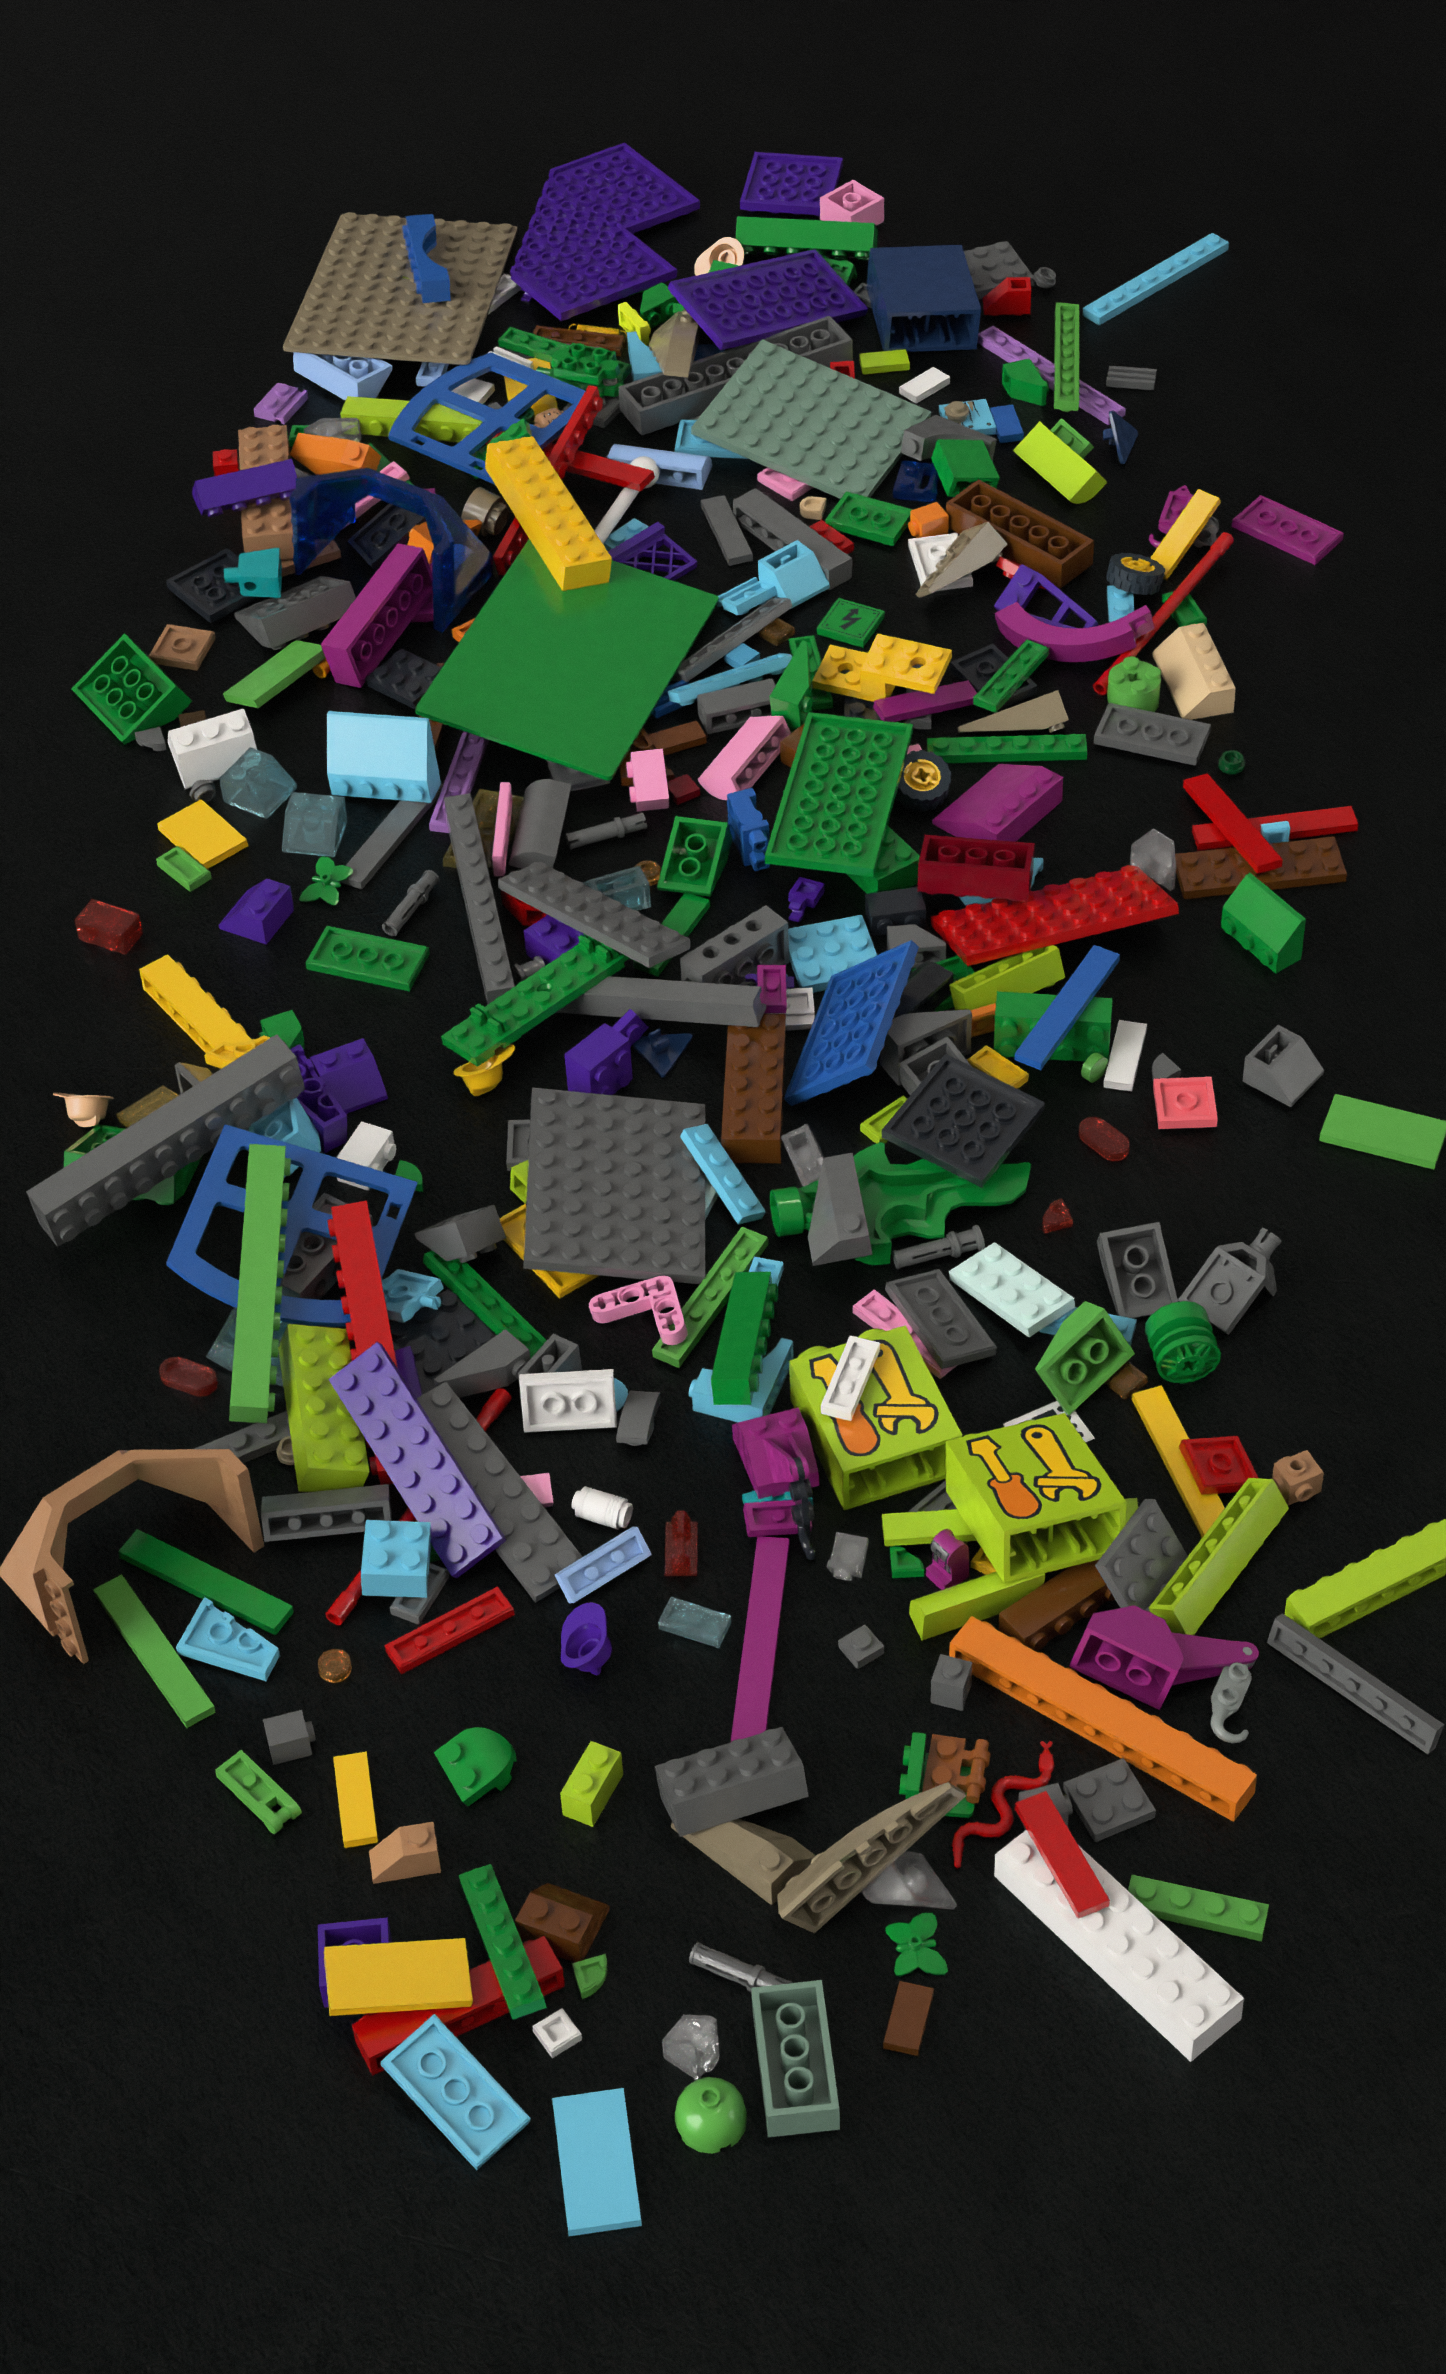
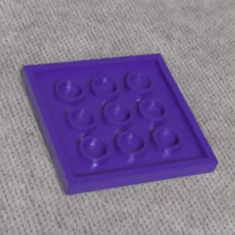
(789, 182)

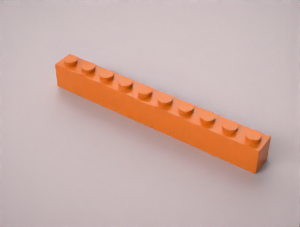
(1105, 1719)

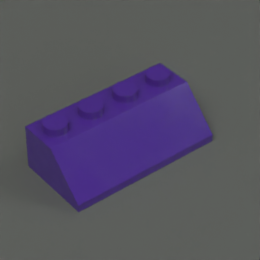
(245, 488)

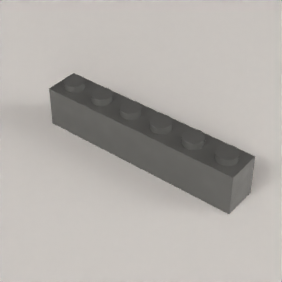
(780, 528)

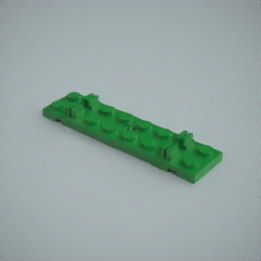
(533, 1000)

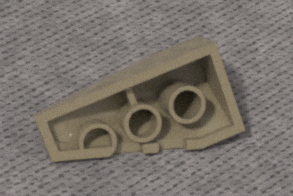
(753, 1855)

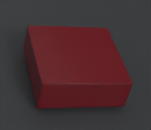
(682, 789)

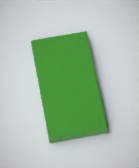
(275, 674)
(1384, 1131)

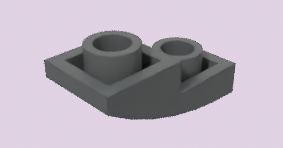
(638, 1417)

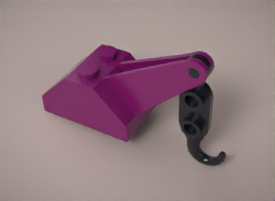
(779, 1461)

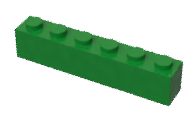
(743, 1338)

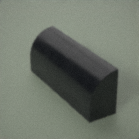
(925, 989)

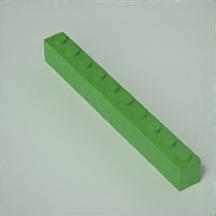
(257, 1284)

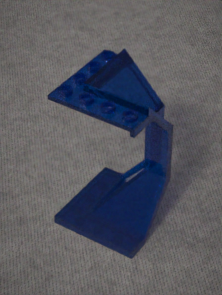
(327, 503)

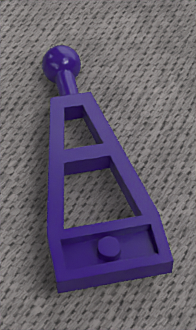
(1024, 586)

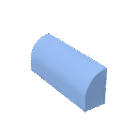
(674, 467)

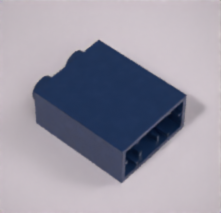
(923, 298)

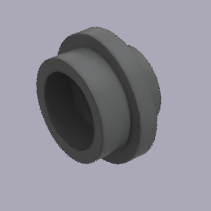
(1045, 277)
(203, 790)

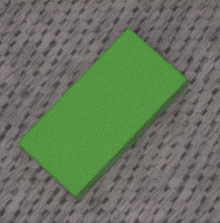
(183, 868)

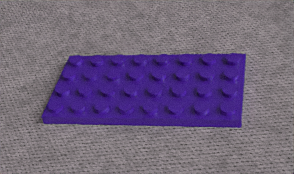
(766, 298)

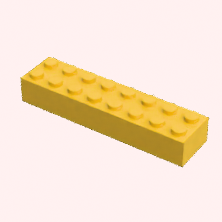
(548, 513)

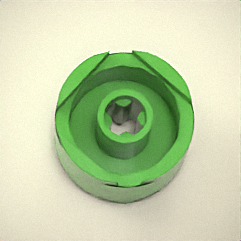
(1134, 684)

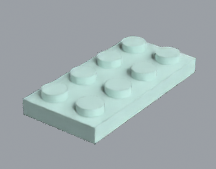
(1012, 1289)

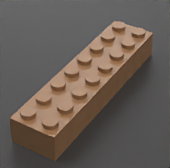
(268, 524)

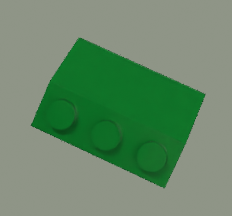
(1264, 924)

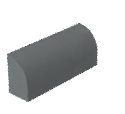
(540, 823)

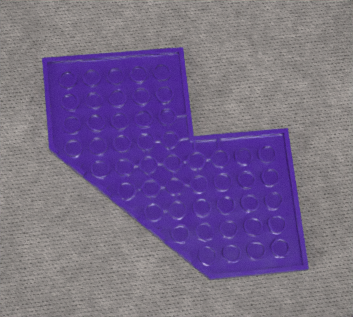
(583, 229)

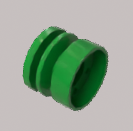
(1182, 1342)

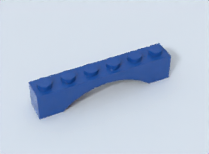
(429, 277)

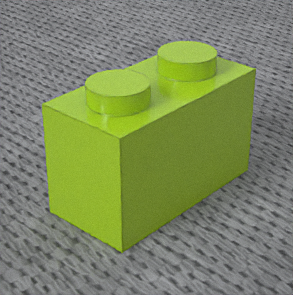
(591, 1783)

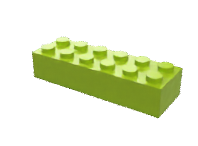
(324, 1436)

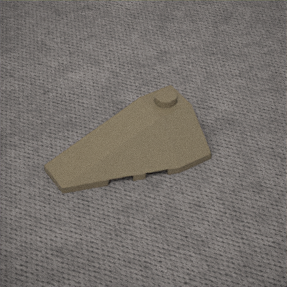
(966, 554)
(1029, 716)

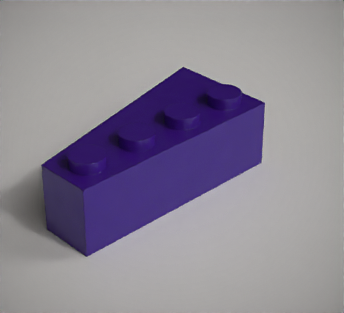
(321, 1105)

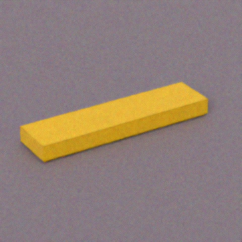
(1185, 530)

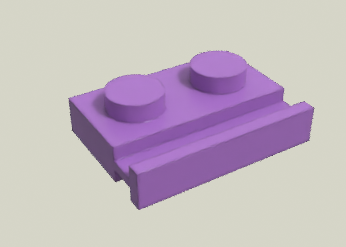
(280, 403)

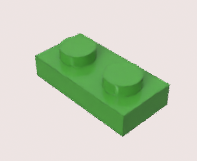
(1072, 438)

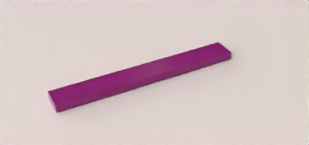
(760, 1637)

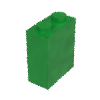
(963, 463)

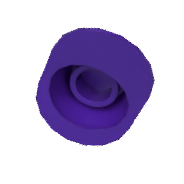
(585, 1639)

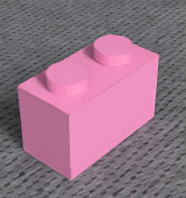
(649, 780)

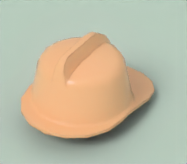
(724, 250)
(85, 1109)

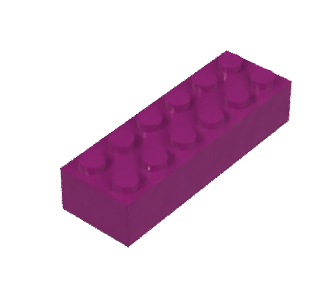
(378, 615)

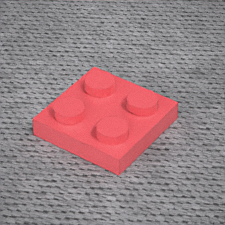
(1185, 1102)

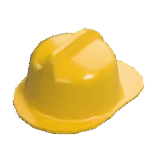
(487, 1075)

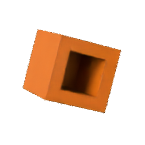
(928, 521)

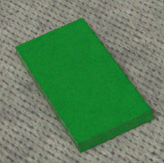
(368, 958)

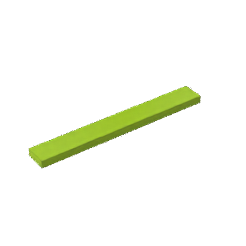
(923, 1526)

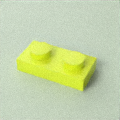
(631, 322)

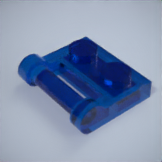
(910, 481)

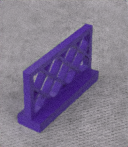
(645, 544)

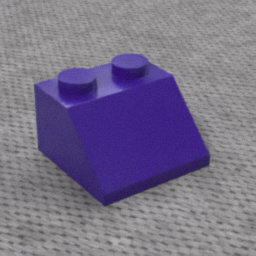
(260, 911)
(351, 1075)

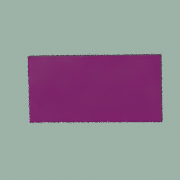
(1287, 529)

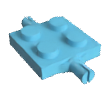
(409, 1292)

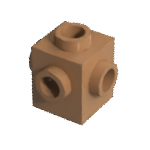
(1298, 1477)

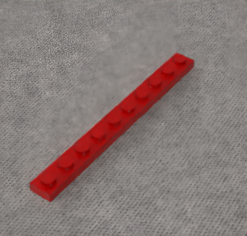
(560, 458)

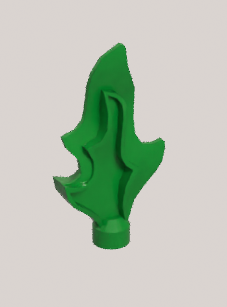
(901, 1199)

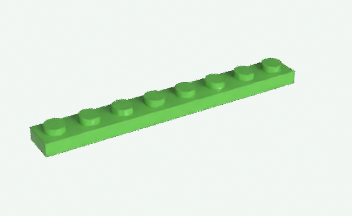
(1066, 357)

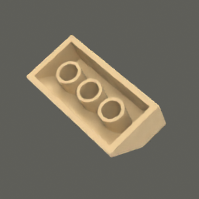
(1195, 673)

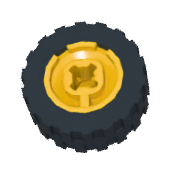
(1135, 573)
(923, 781)

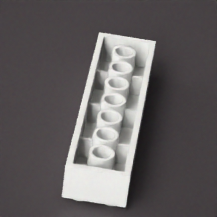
(1129, 1951)

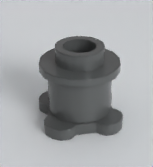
(1208, 533)

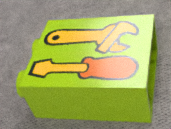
(895, 1430)
(1034, 1496)

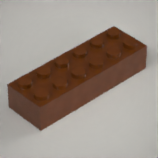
(1030, 535)
(754, 1091)

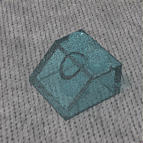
(256, 783)
(314, 824)

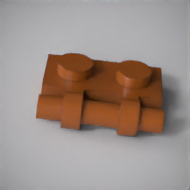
(946, 1761)

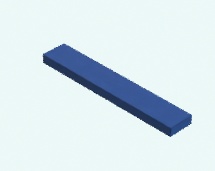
(1067, 1007)

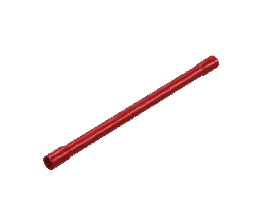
(1216, 551)
(348, 1599)

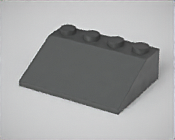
(297, 611)

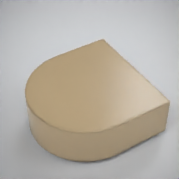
(813, 507)

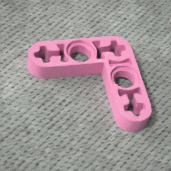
(656, 1300)

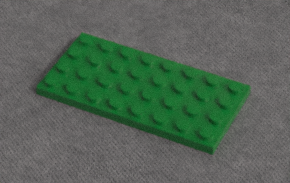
(839, 794)

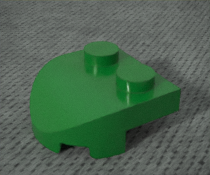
(477, 1762)

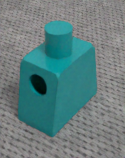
(257, 573)

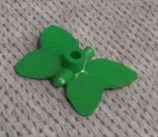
(327, 882)
(915, 1947)

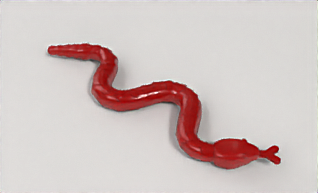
(1046, 1767)

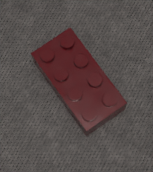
(976, 867)

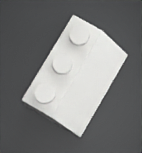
(210, 746)

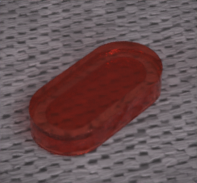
(1104, 1138)
(188, 1376)

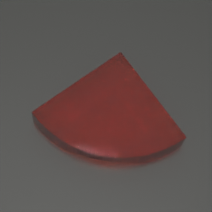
(1056, 1217)

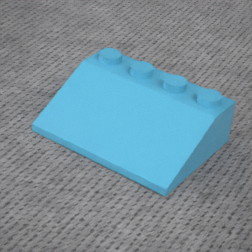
(381, 757)

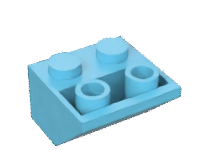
(794, 573)

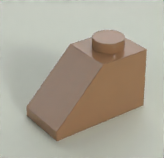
(406, 1854)

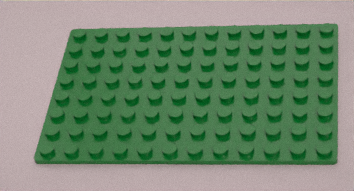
(569, 667)

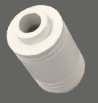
(602, 1508)

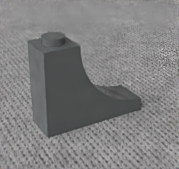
(921, 438)

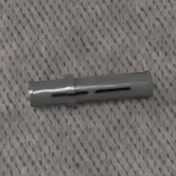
(615, 828)
(416, 895)
(733, 1968)

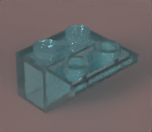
(626, 886)

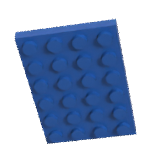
(851, 1023)

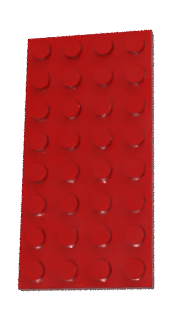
(1053, 915)

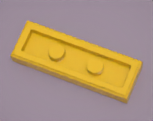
(355, 1799)

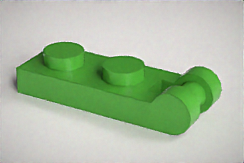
(257, 1791)

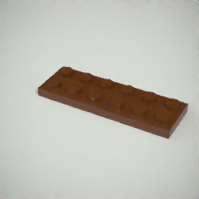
(1222, 870)

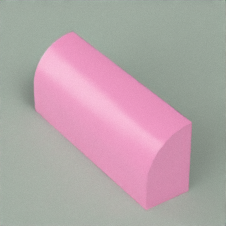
(745, 756)

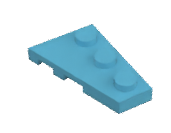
(223, 1642)

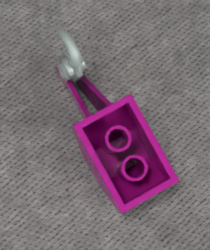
(1144, 1659)

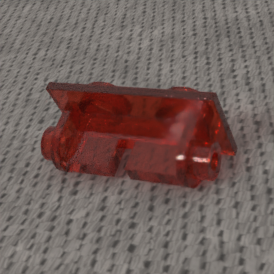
(681, 1546)

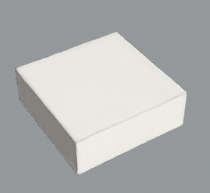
(557, 2033)

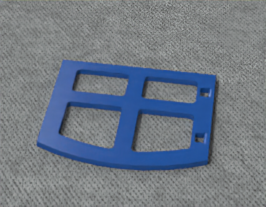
(493, 419)
(301, 1218)

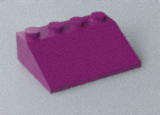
(1003, 803)

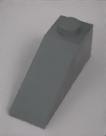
(488, 1367)

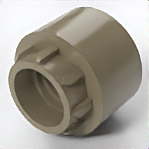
(488, 509)

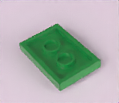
(869, 518)

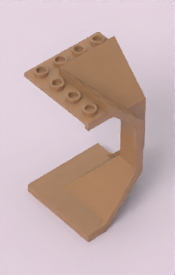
(37, 1557)

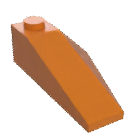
(332, 454)

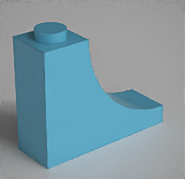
(641, 358)
(770, 1383)

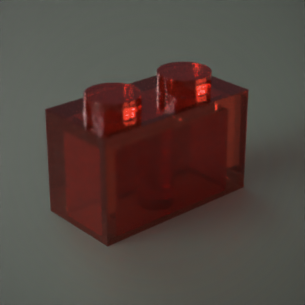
(108, 926)

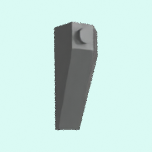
(838, 1216)

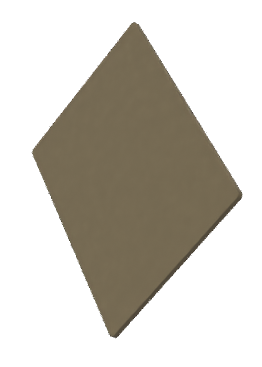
(369, 311)

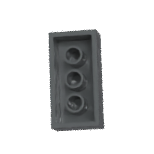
(731, 1781)

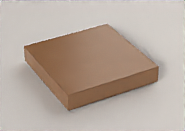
(182, 647)

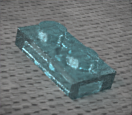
(694, 1622)

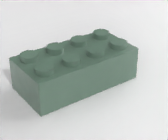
(795, 2058)

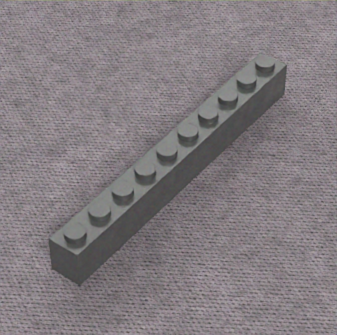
(478, 896)

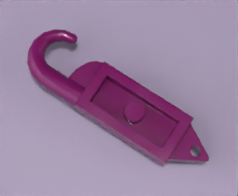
(1173, 508)

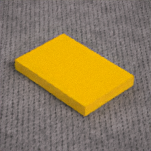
(202, 834)

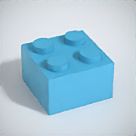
(396, 1558)

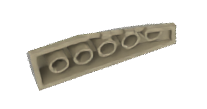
(676, 344)
(861, 1856)

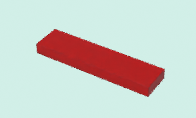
(449, 1630)
(1062, 1854)

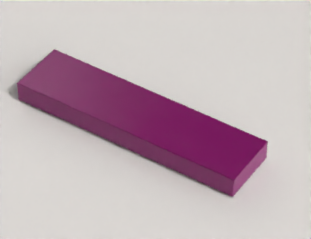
(923, 703)

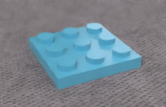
(827, 949)

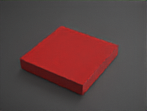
(1217, 1463)

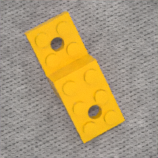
(884, 666)

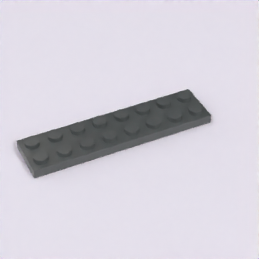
(594, 914)
(534, 1542)

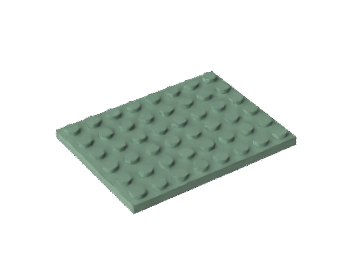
(809, 422)

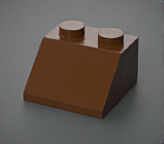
(563, 1918)

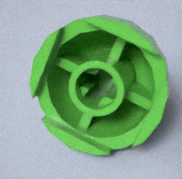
(710, 2115)

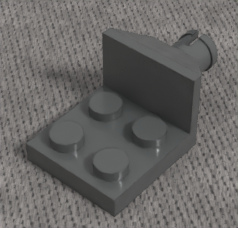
(1234, 1279)

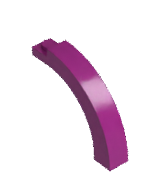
(1075, 643)

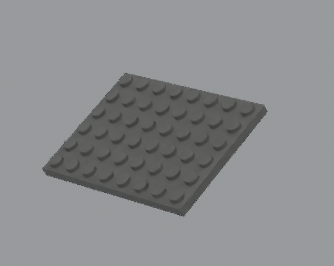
(614, 1187)

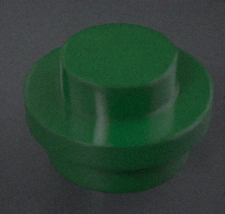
(1231, 762)

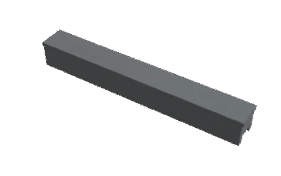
(672, 1001)

